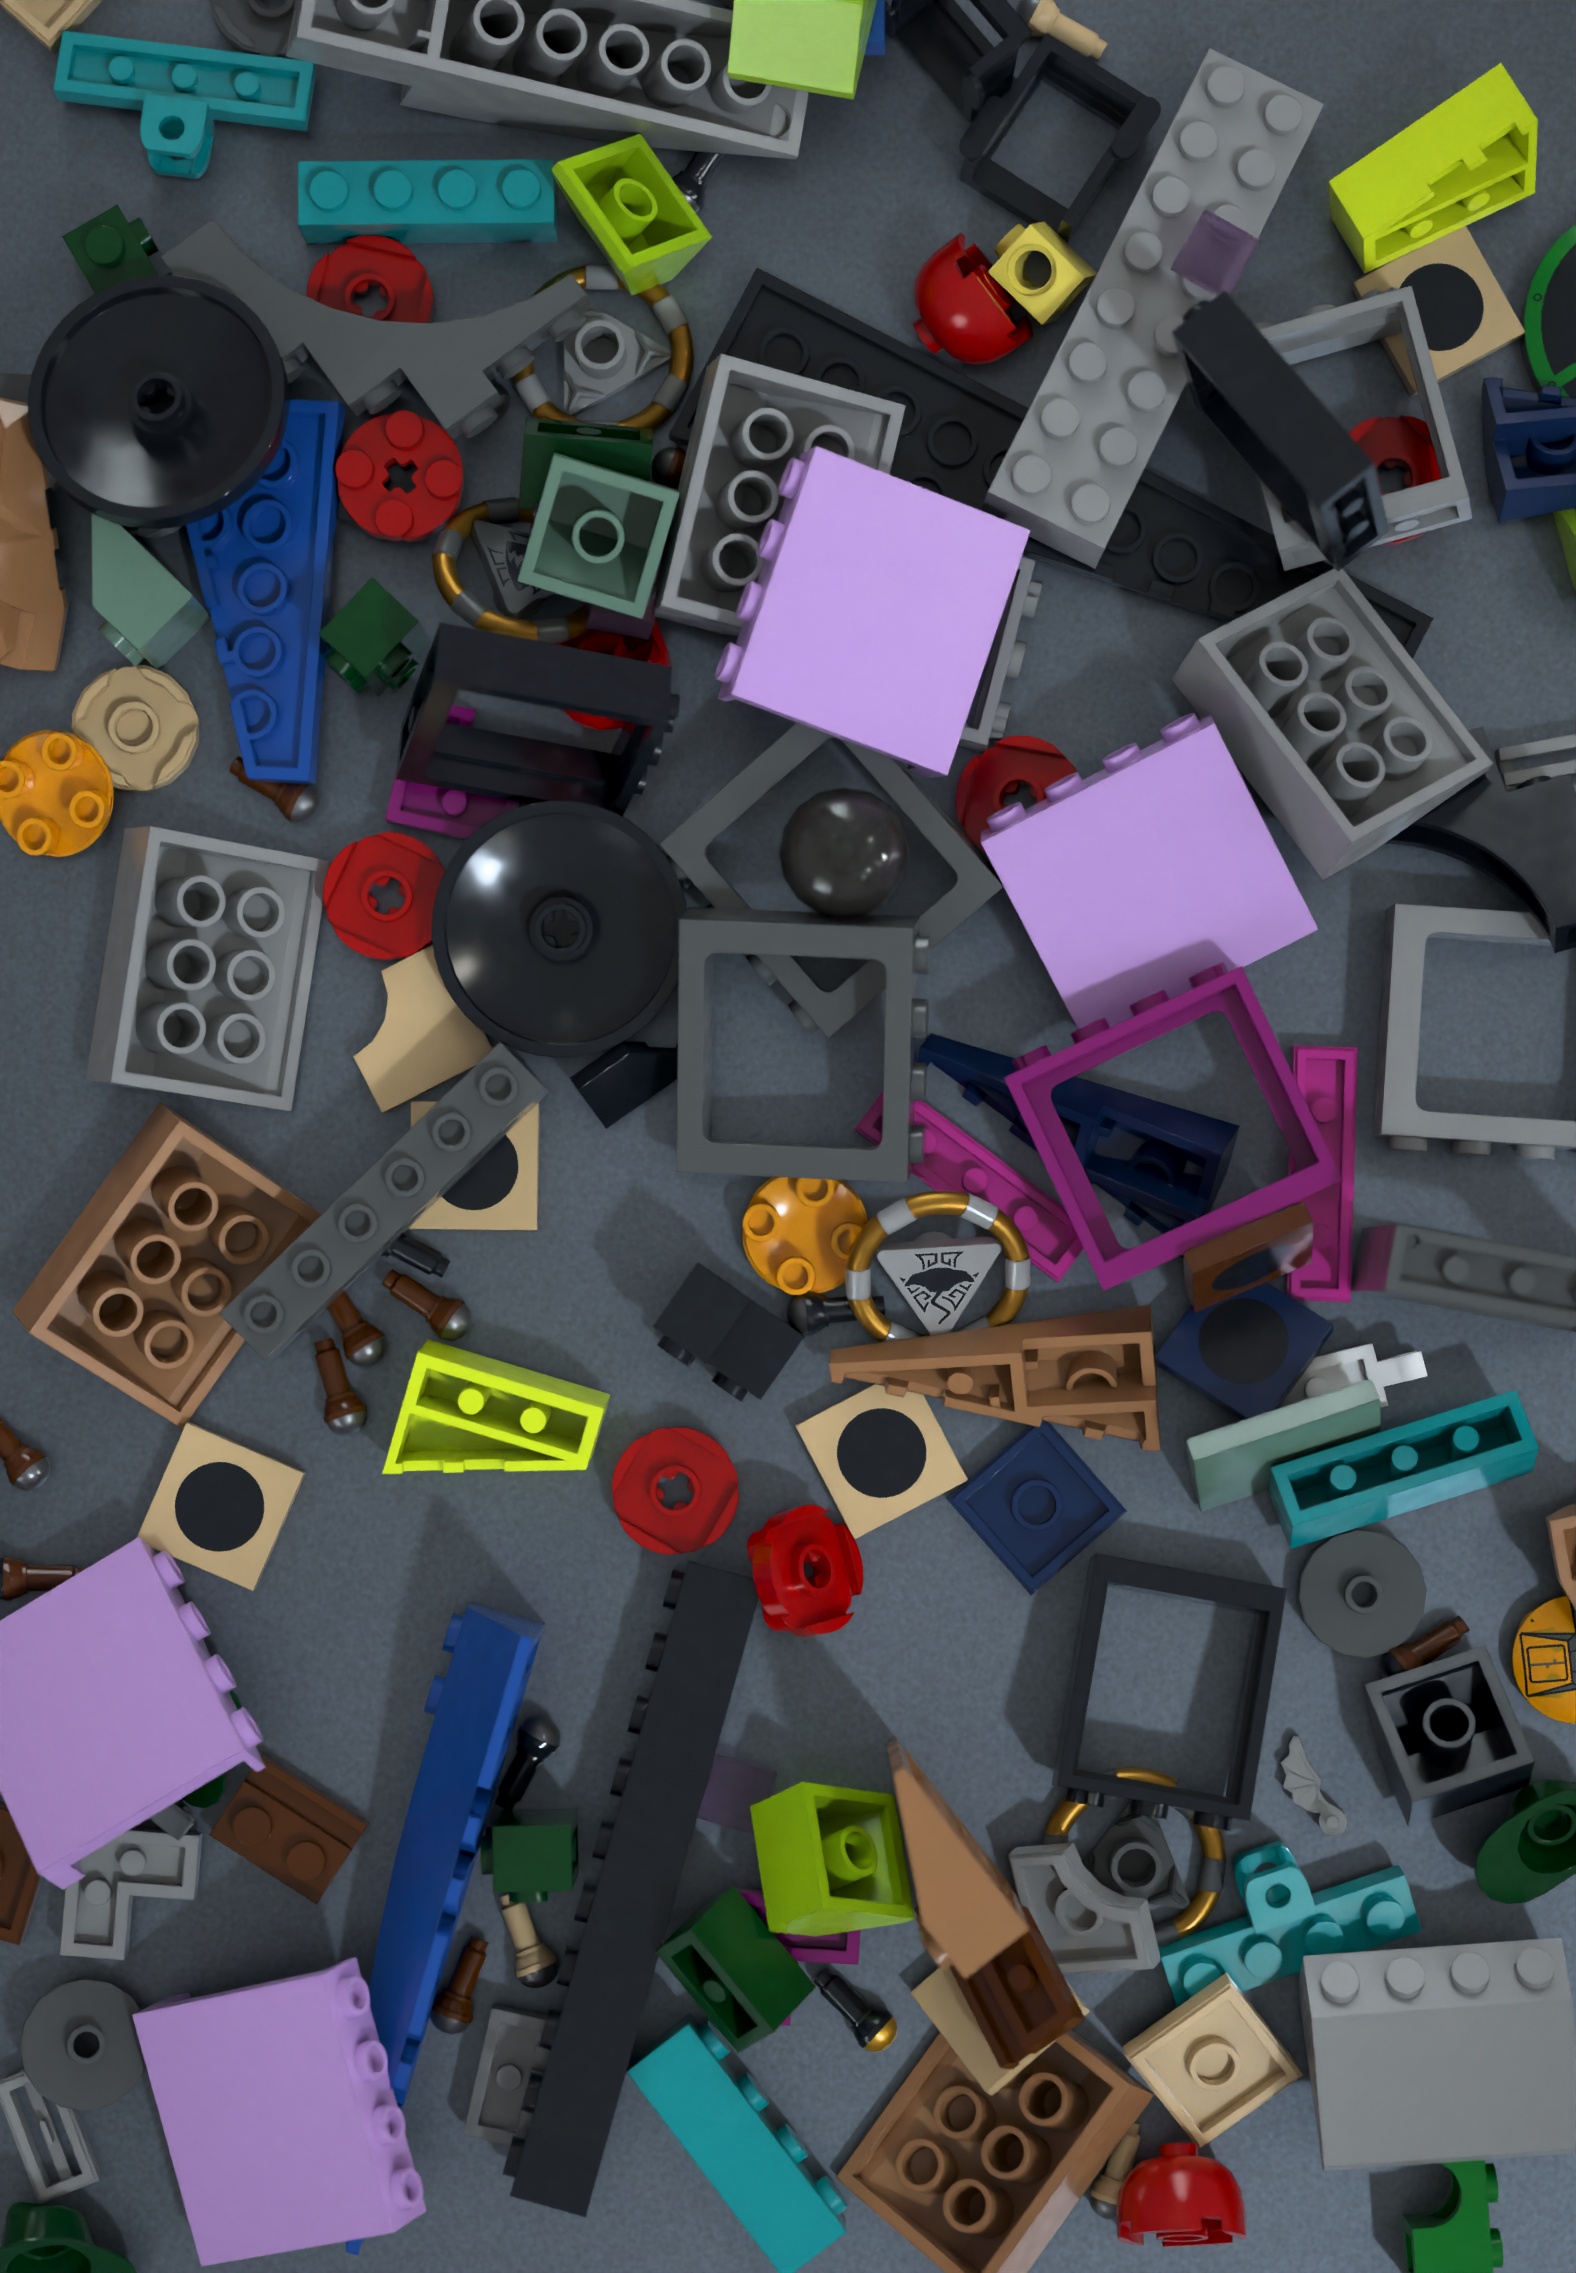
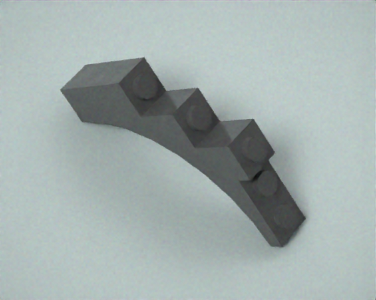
(369, 357)

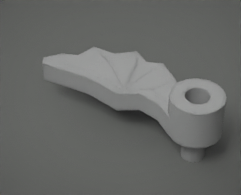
(1306, 1787)

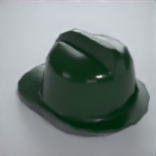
(1533, 1846)
(54, 2241)

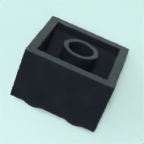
(1448, 1735)

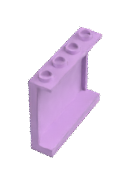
(872, 610)
(1146, 873)
(111, 1708)
(280, 2115)

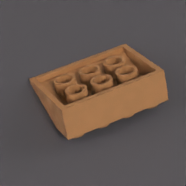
(157, 1263)
(962, 1897)
(996, 2175)

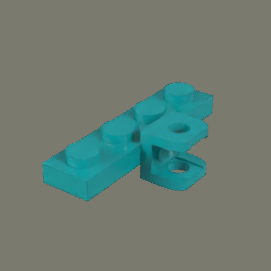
(183, 92)
(1288, 1924)

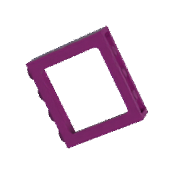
(1154, 1016)

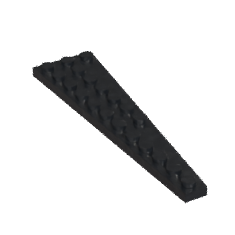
(960, 433)

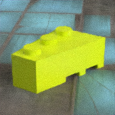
(1439, 172)
(491, 1415)

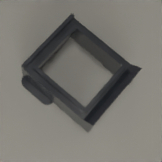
(956, 50)
(1086, 85)

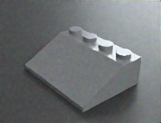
(729, 484)
(1330, 720)
(207, 968)
(1440, 2053)

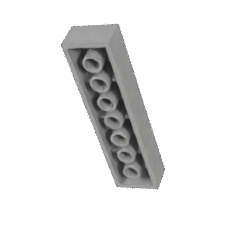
(1119, 359)

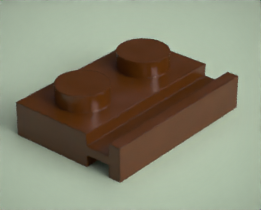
(289, 1829)
(1020, 1998)

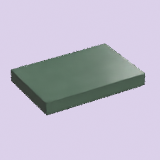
(1239, 1456)

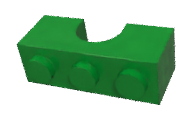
(1457, 2232)

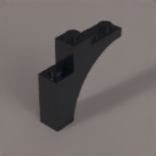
(1515, 838)

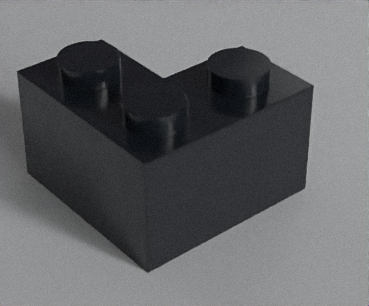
(728, 1332)

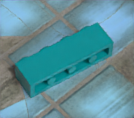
(428, 201)
(1402, 1469)
(738, 2145)

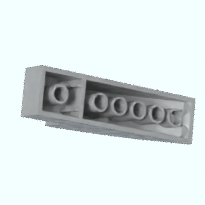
(561, 68)

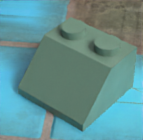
(598, 535)
(140, 600)

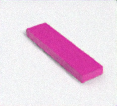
(1329, 1087)
(963, 1165)

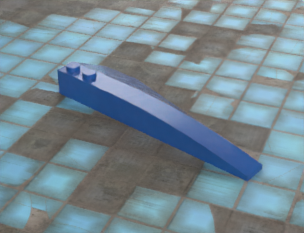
(445, 1824)

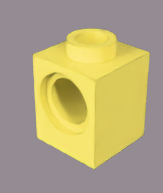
(1068, 276)

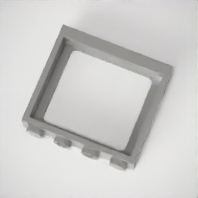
(1395, 1104)

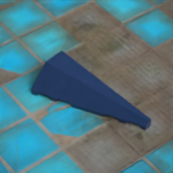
(1529, 450)
(1136, 1149)

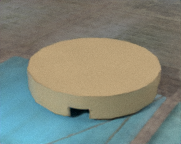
(139, 726)

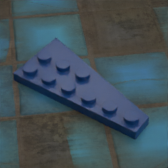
(269, 593)

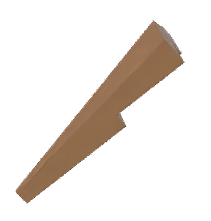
(1062, 1370)

